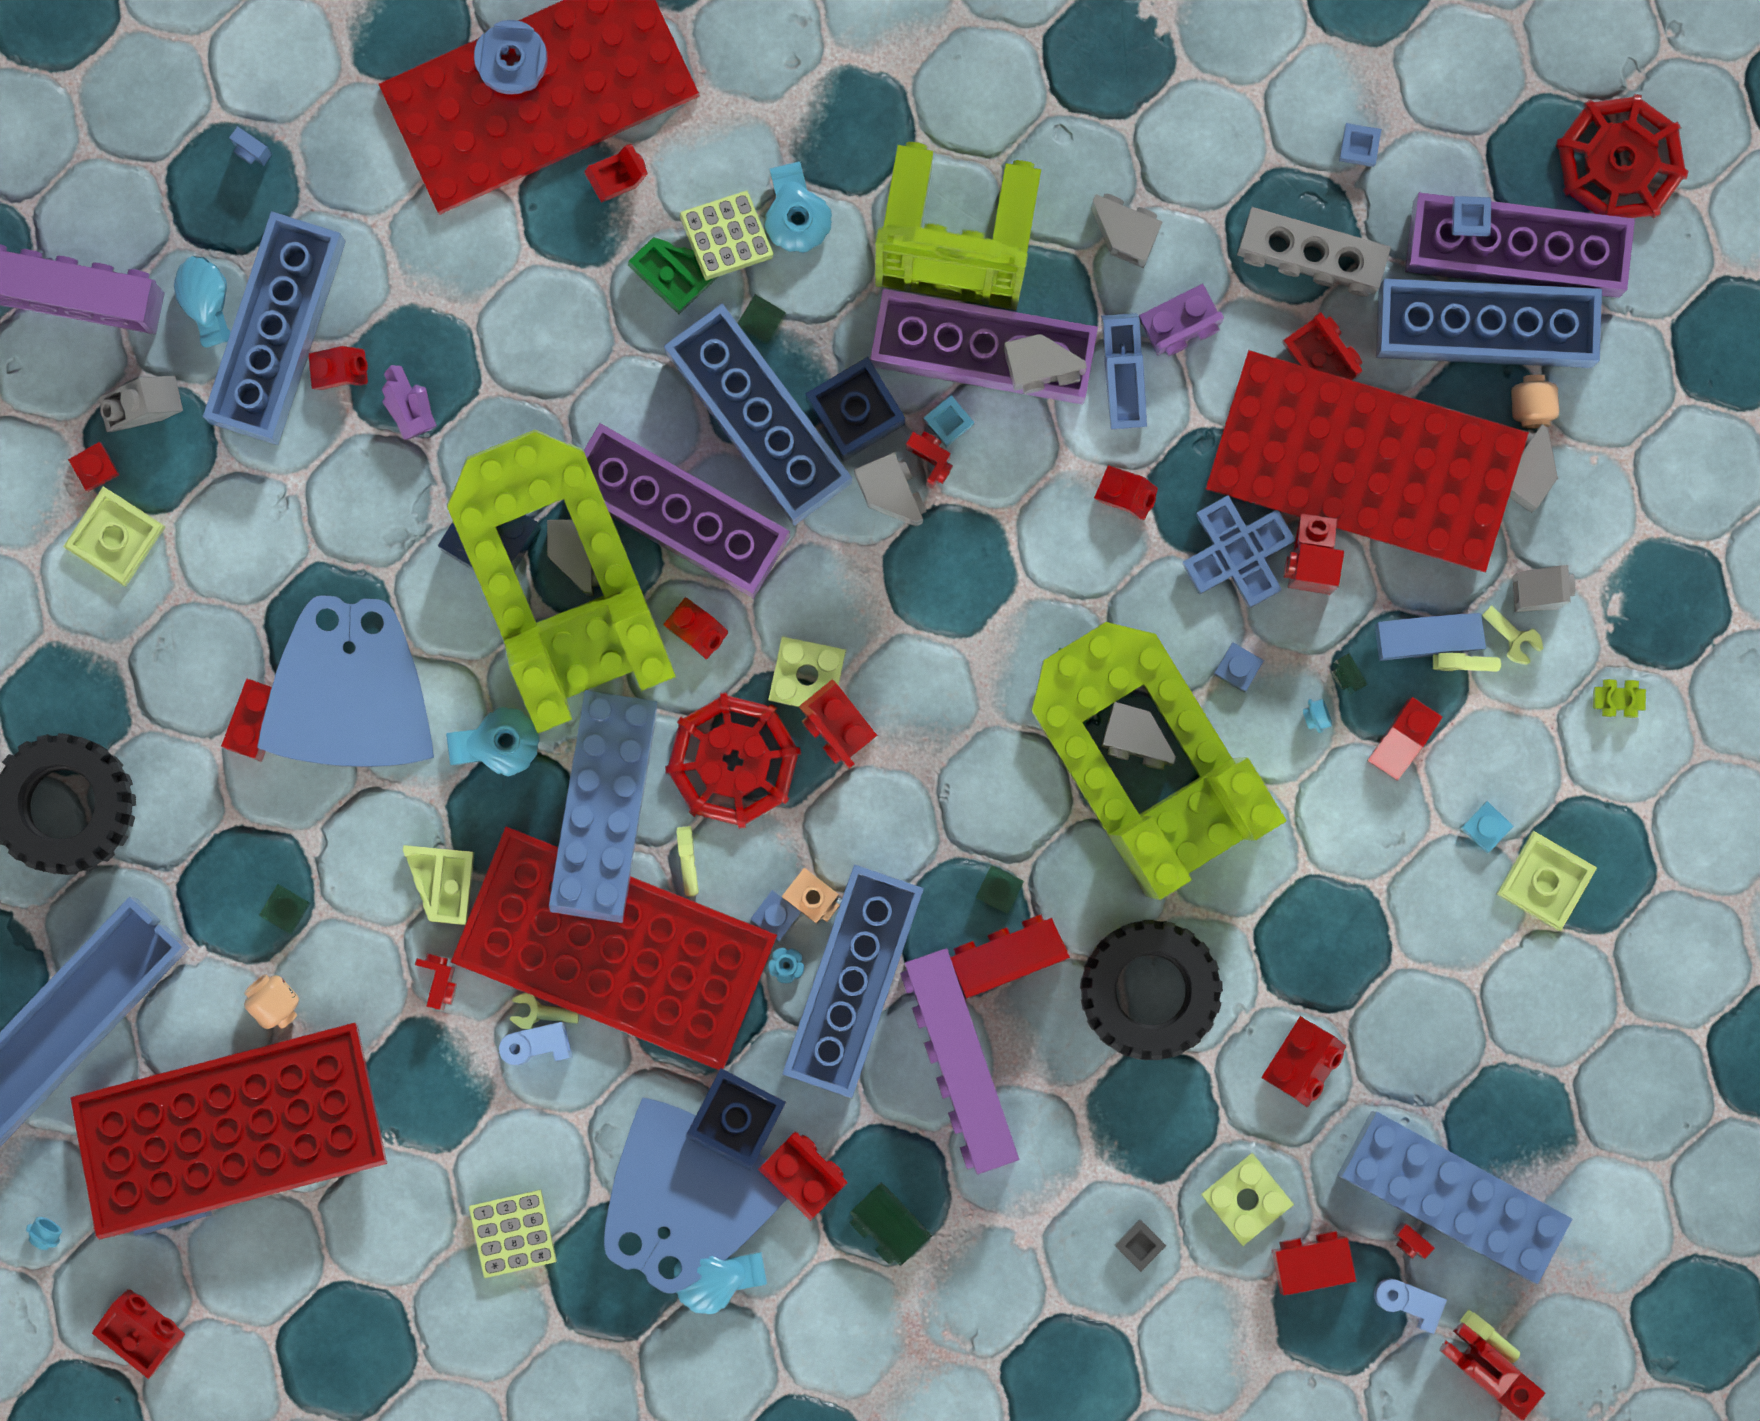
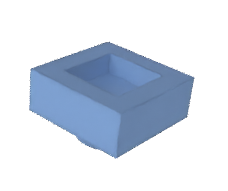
(1360, 145)
(249, 148)
(1471, 216)
(1238, 667)
(775, 915)

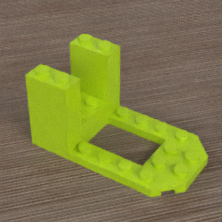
(949, 263)
(583, 643)
(1194, 822)

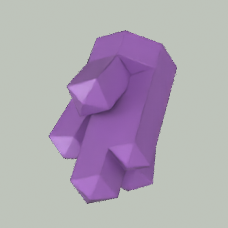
(406, 404)

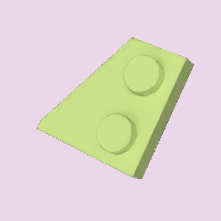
(443, 881)

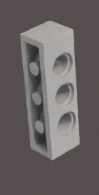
(1368, 255)

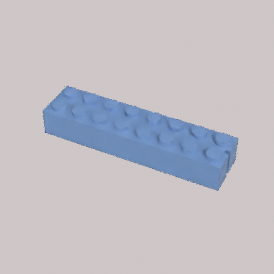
(81, 1008)

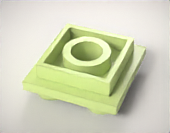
(796, 654)
(1270, 1199)

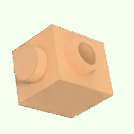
(812, 897)

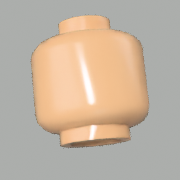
(1535, 402)
(271, 1002)

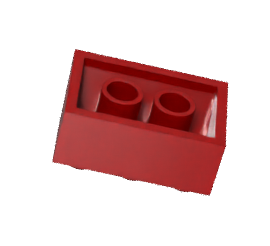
(1008, 956)

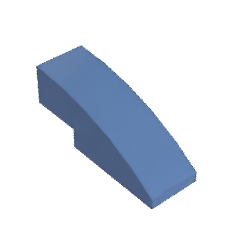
(1124, 370)
(1429, 636)

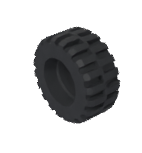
(111, 811)
(1201, 990)

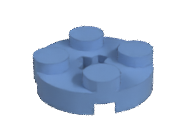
(497, 42)

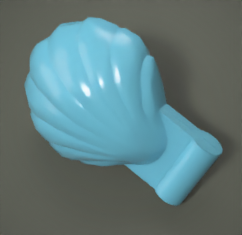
(796, 202)
(202, 295)
(486, 742)
(720, 1281)

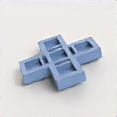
(1238, 551)

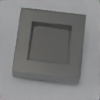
(1140, 1245)

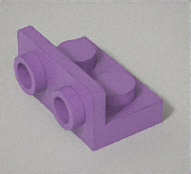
(1181, 320)

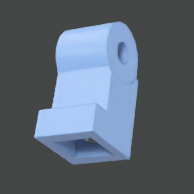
(523, 1045)
(1396, 1295)

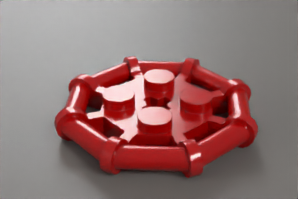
(1619, 137)
(744, 778)

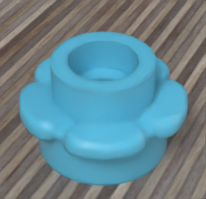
(1317, 715)
(776, 965)
(44, 1233)

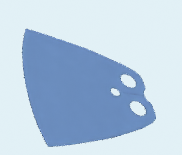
(345, 705)
(685, 1187)

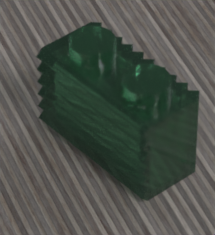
(889, 1224)

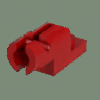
(1493, 1373)

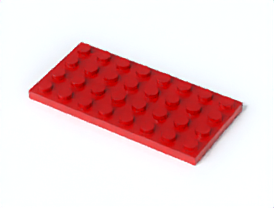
(603, 74)
(1368, 460)
(661, 975)
(227, 1131)

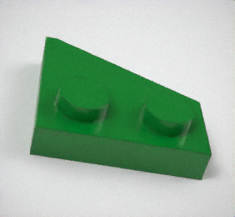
(670, 272)

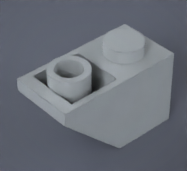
(1126, 231)
(1041, 361)
(140, 403)
(1535, 471)
(887, 489)
(569, 555)
(1543, 588)
(1136, 734)

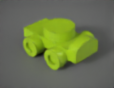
(1614, 699)

